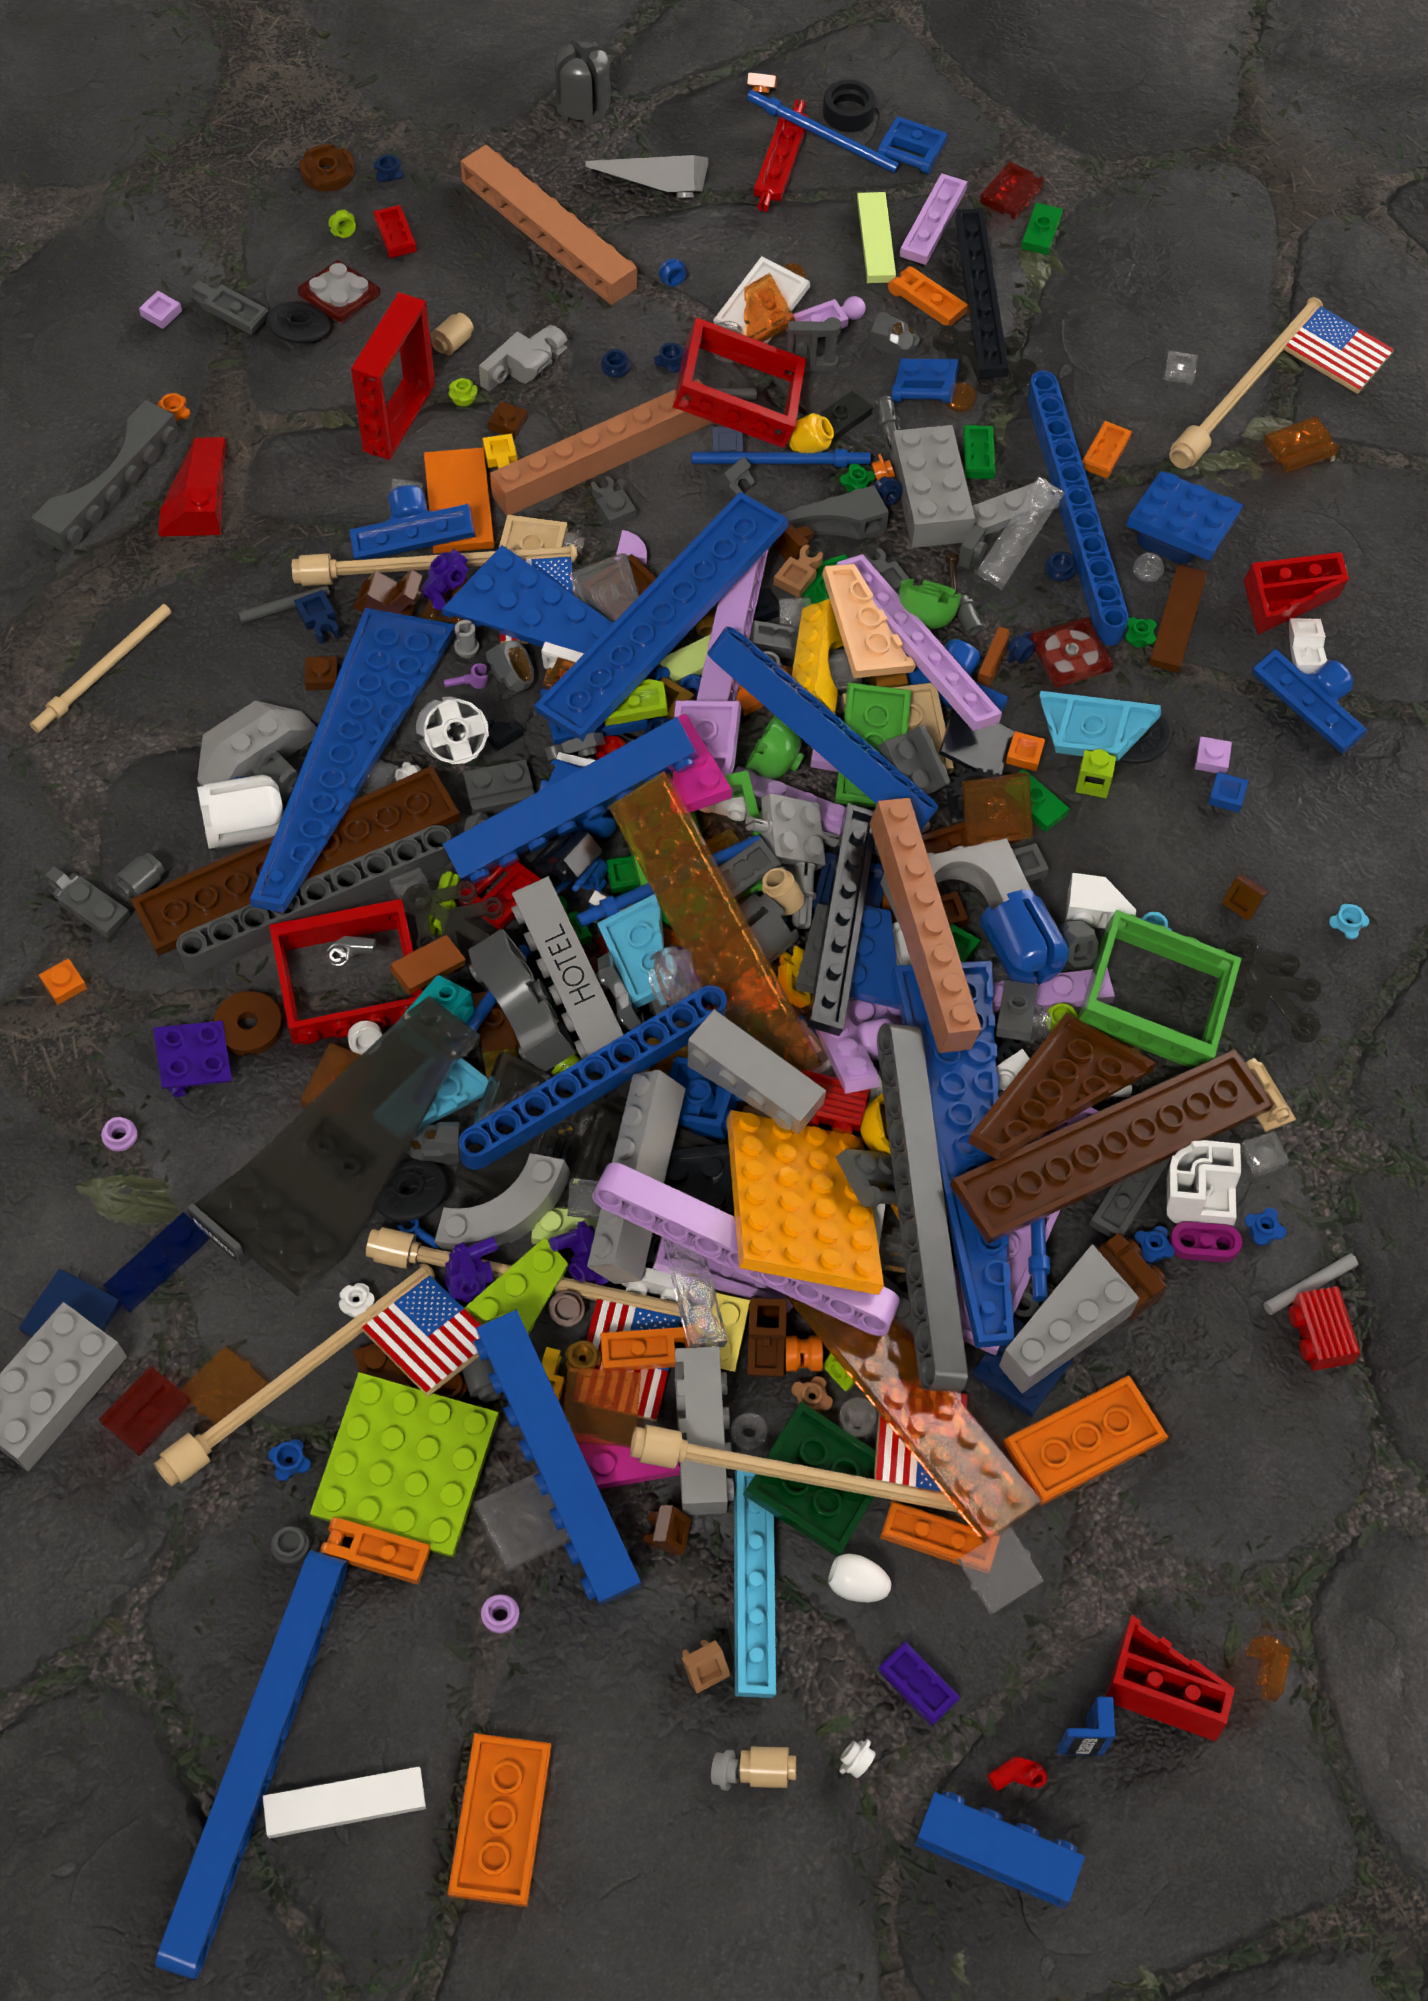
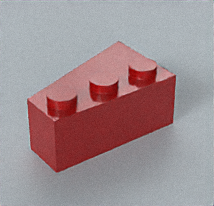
(1166, 1685)

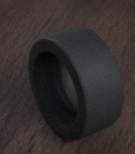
(849, 91)

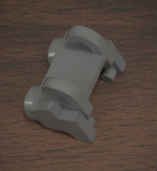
(275, 766)

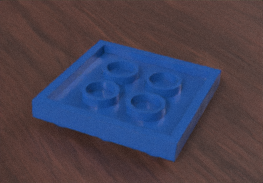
(1185, 515)

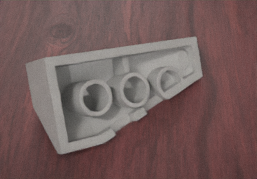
(670, 173)

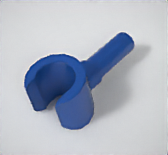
(420, 1233)

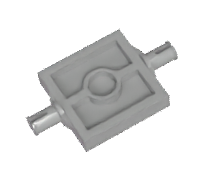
(792, 830)

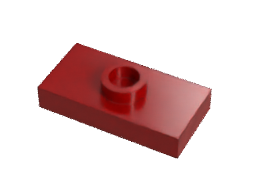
(394, 231)

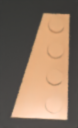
(862, 626)

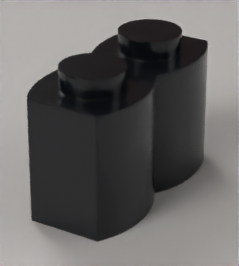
(566, 857)

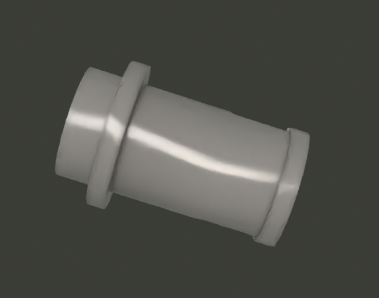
(466, 643)

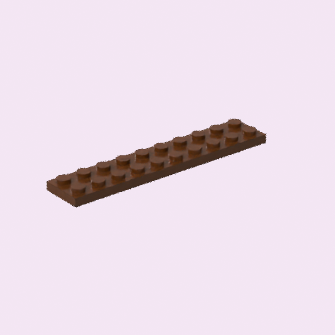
(229, 882)
(1110, 1146)

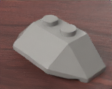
(238, 741)

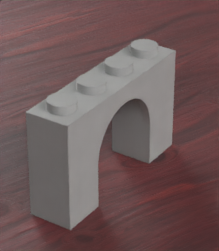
(986, 866)

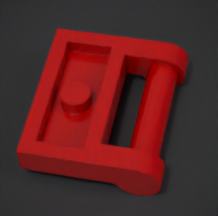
(516, 879)

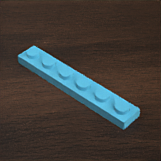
(753, 1595)

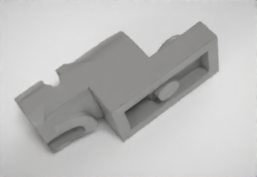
(522, 357)

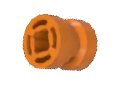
(803, 1353)

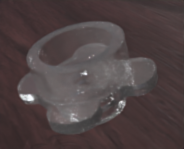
(1041, 1024)

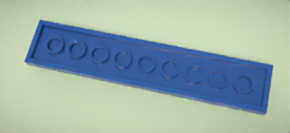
(661, 616)

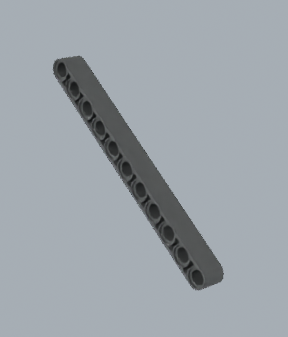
(921, 1209)

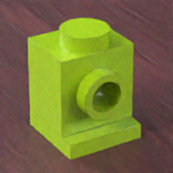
(1097, 765)

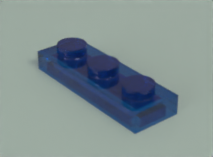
(156, 1262)

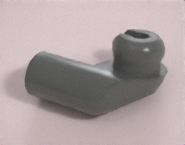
(348, 947)

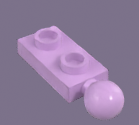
(852, 309)

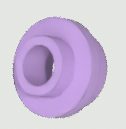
(115, 1126)
(500, 1602)

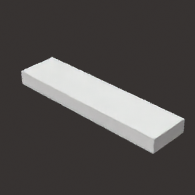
(344, 1802)

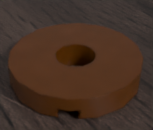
(327, 179)
(244, 1006)

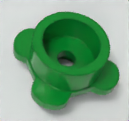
(857, 478)
(1140, 638)

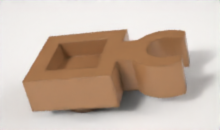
(798, 574)

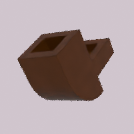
(387, 595)
(766, 1337)

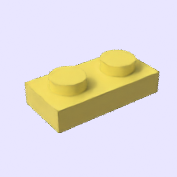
(734, 1317)

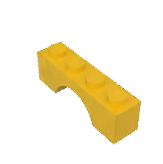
(815, 638)

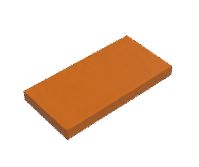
(457, 480)
(1085, 1440)
(500, 1820)

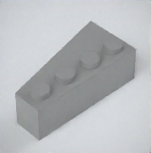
(753, 1073)
(1073, 1317)
(702, 1423)

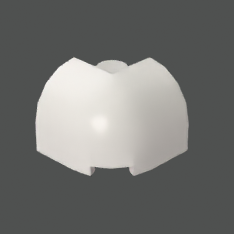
(1204, 1183)

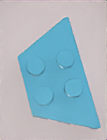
(1095, 723)

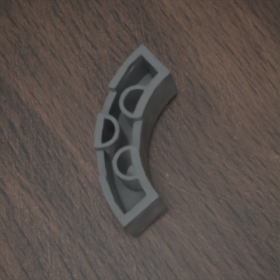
(524, 1001)

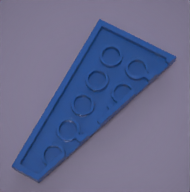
(526, 605)

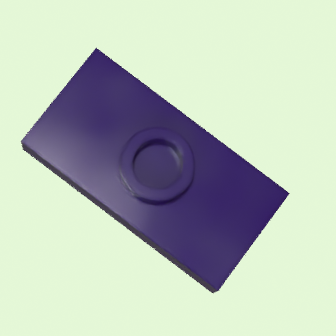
(918, 1684)

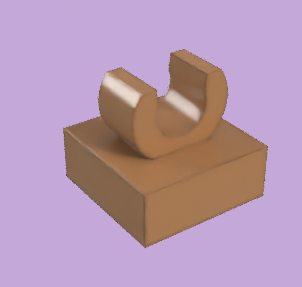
(705, 1666)

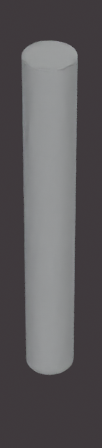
(1311, 1283)

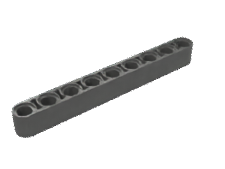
(326, 885)

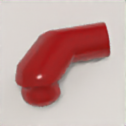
(1020, 1771)

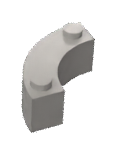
(510, 1213)

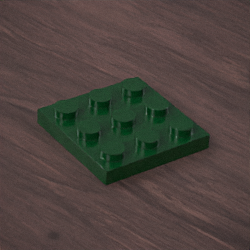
(816, 1511)

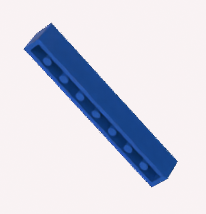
(569, 802)
(558, 1459)

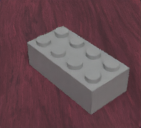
(933, 486)
(52, 1383)

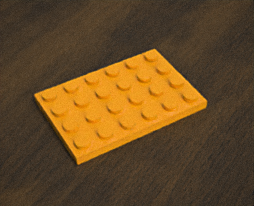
(798, 1207)

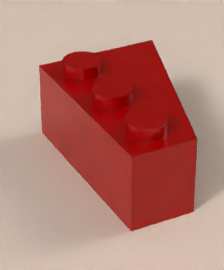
(1293, 587)

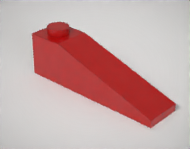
(196, 493)

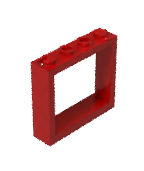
(403, 329)
(731, 410)
(331, 928)

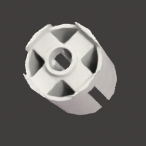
(436, 720)
(240, 810)

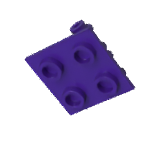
(191, 1055)

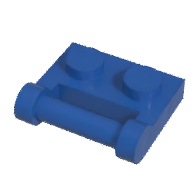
(914, 138)
(926, 379)

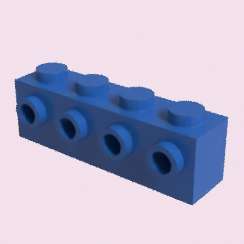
(1000, 1850)

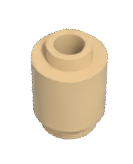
(452, 333)
(783, 890)
(767, 1767)

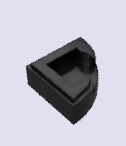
(503, 733)

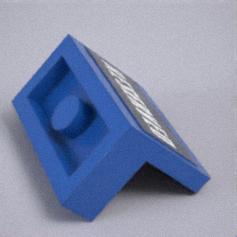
(1097, 1735)

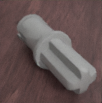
(803, 916)

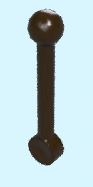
(952, 559)

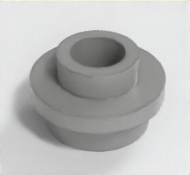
(725, 1770)

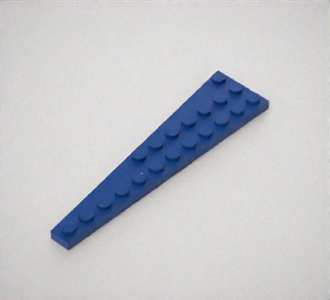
(370, 698)
(961, 1094)

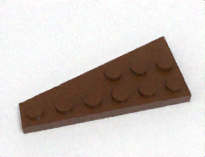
(1059, 1081)

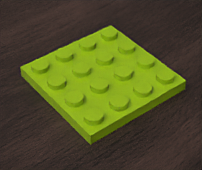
(406, 1463)

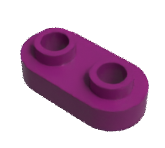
(1204, 1240)

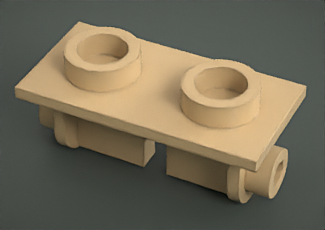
(1280, 1112)

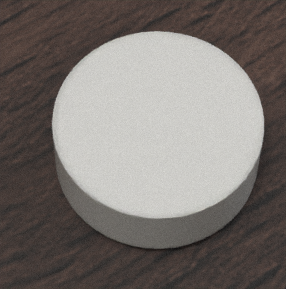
(363, 1036)

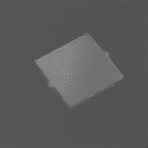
(1000, 1570)

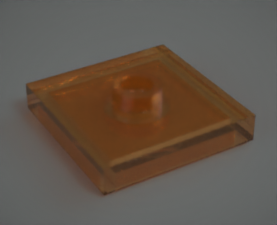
(997, 809)
(602, 1406)

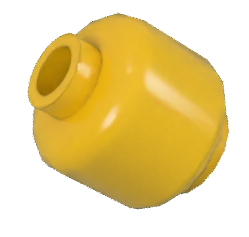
(811, 434)

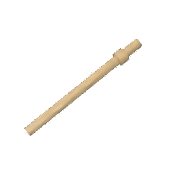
(59, 705)

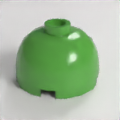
(930, 602)
(775, 751)

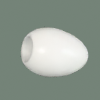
(858, 1579)

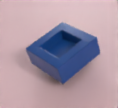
(1228, 792)

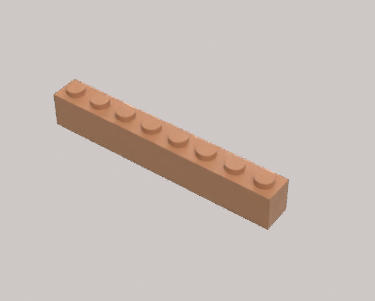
(549, 224)
(591, 452)
(925, 926)

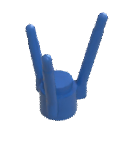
(591, 878)

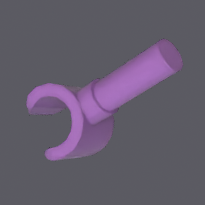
(476, 677)

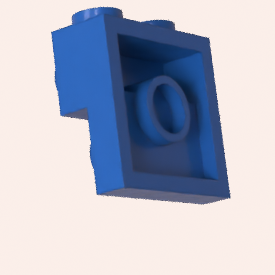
(704, 1102)

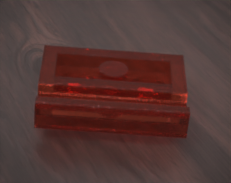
(1011, 190)
(145, 1410)

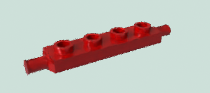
(779, 160)

